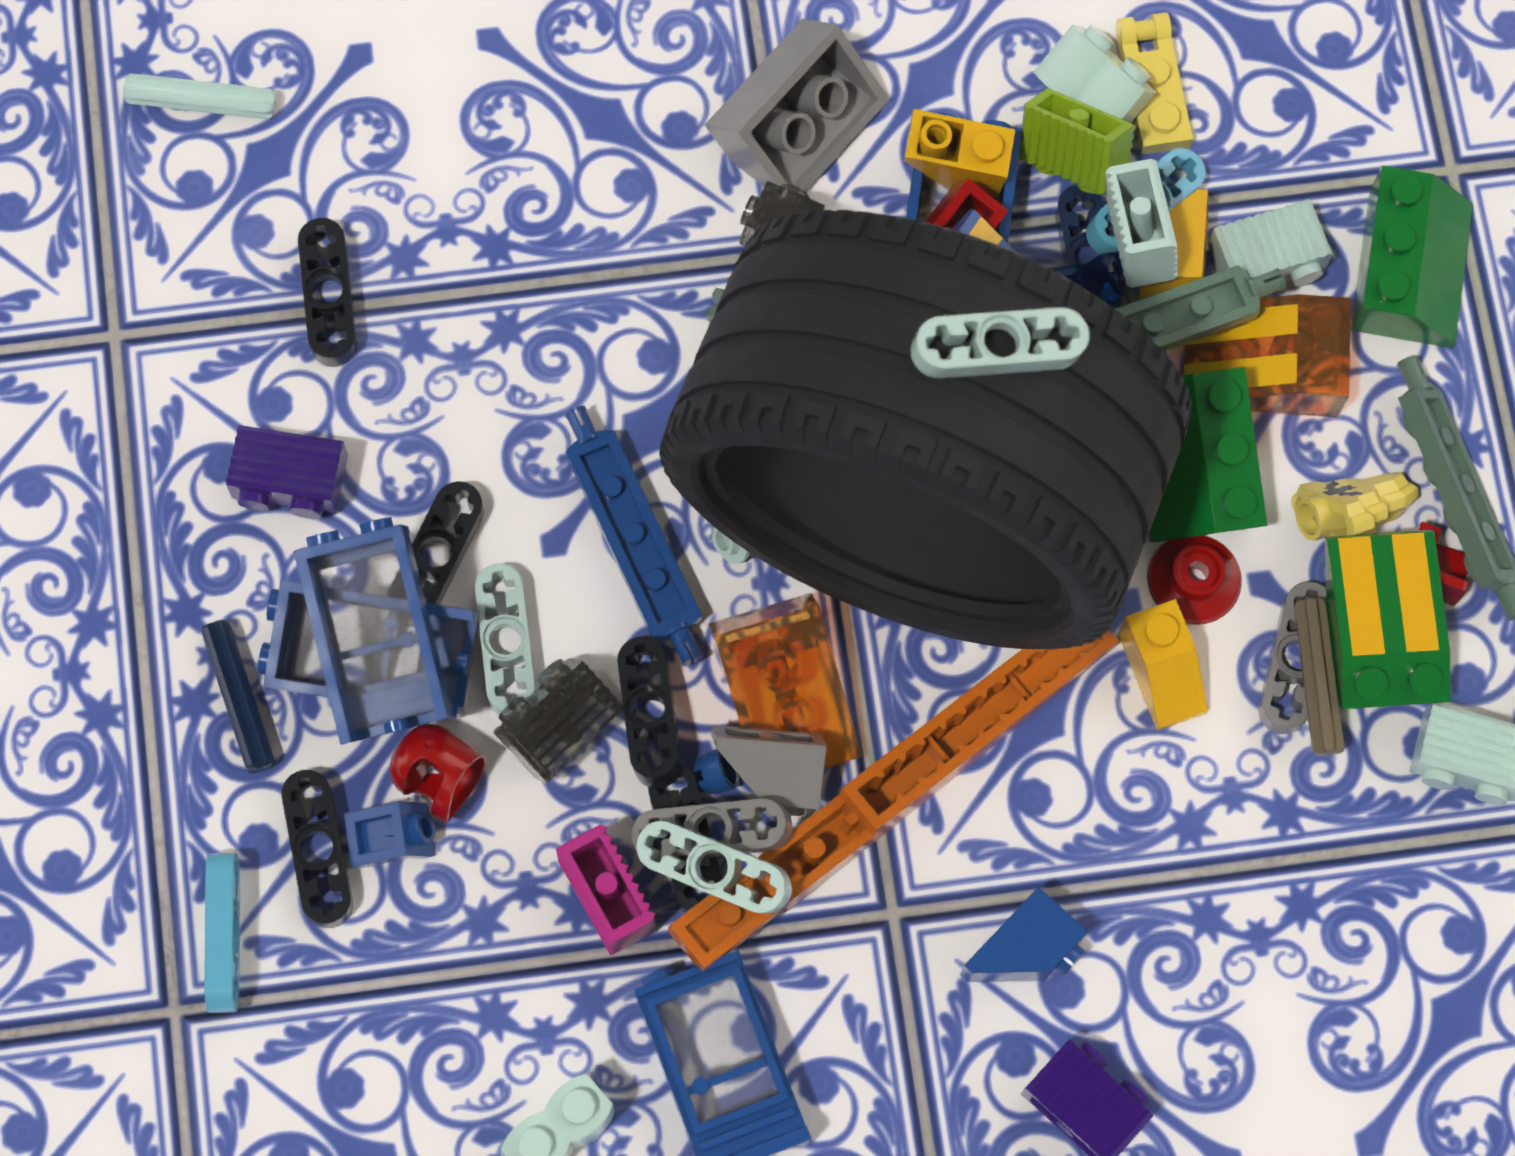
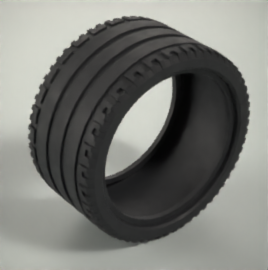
(927, 500)

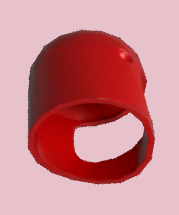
(455, 759)

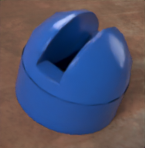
(716, 772)

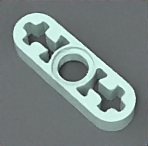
(955, 330)
(487, 606)
(671, 867)

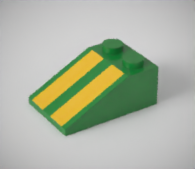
(1387, 619)

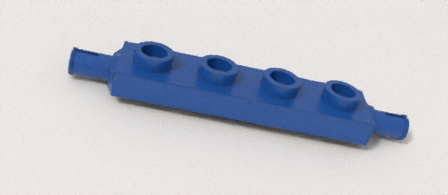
(633, 535)

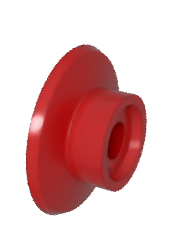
(1202, 600)

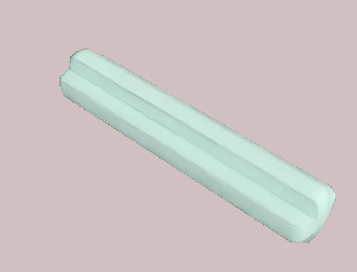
(199, 96)

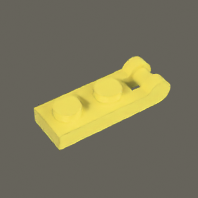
(1164, 119)

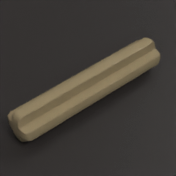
(1319, 677)

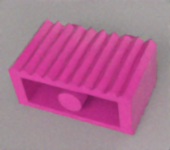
(606, 889)

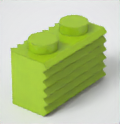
(1073, 140)

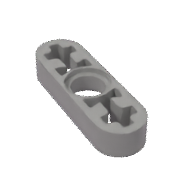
(1273, 690)
(750, 812)

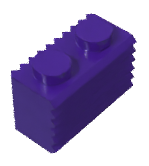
(286, 471)
(1087, 1101)

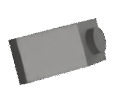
(776, 764)

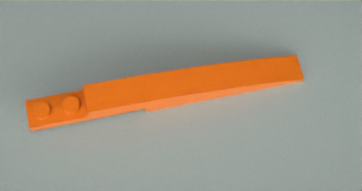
(890, 791)

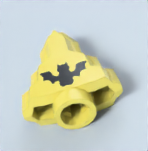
(1351, 505)

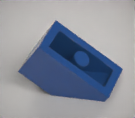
(1029, 944)

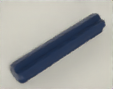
(238, 696)

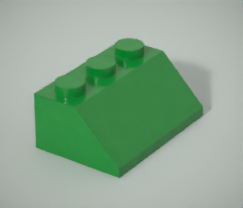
(1412, 258)
(1217, 469)

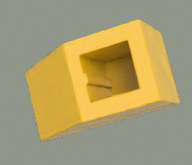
(959, 149)

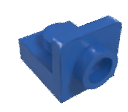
(389, 833)

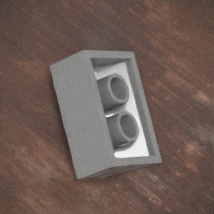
(798, 107)

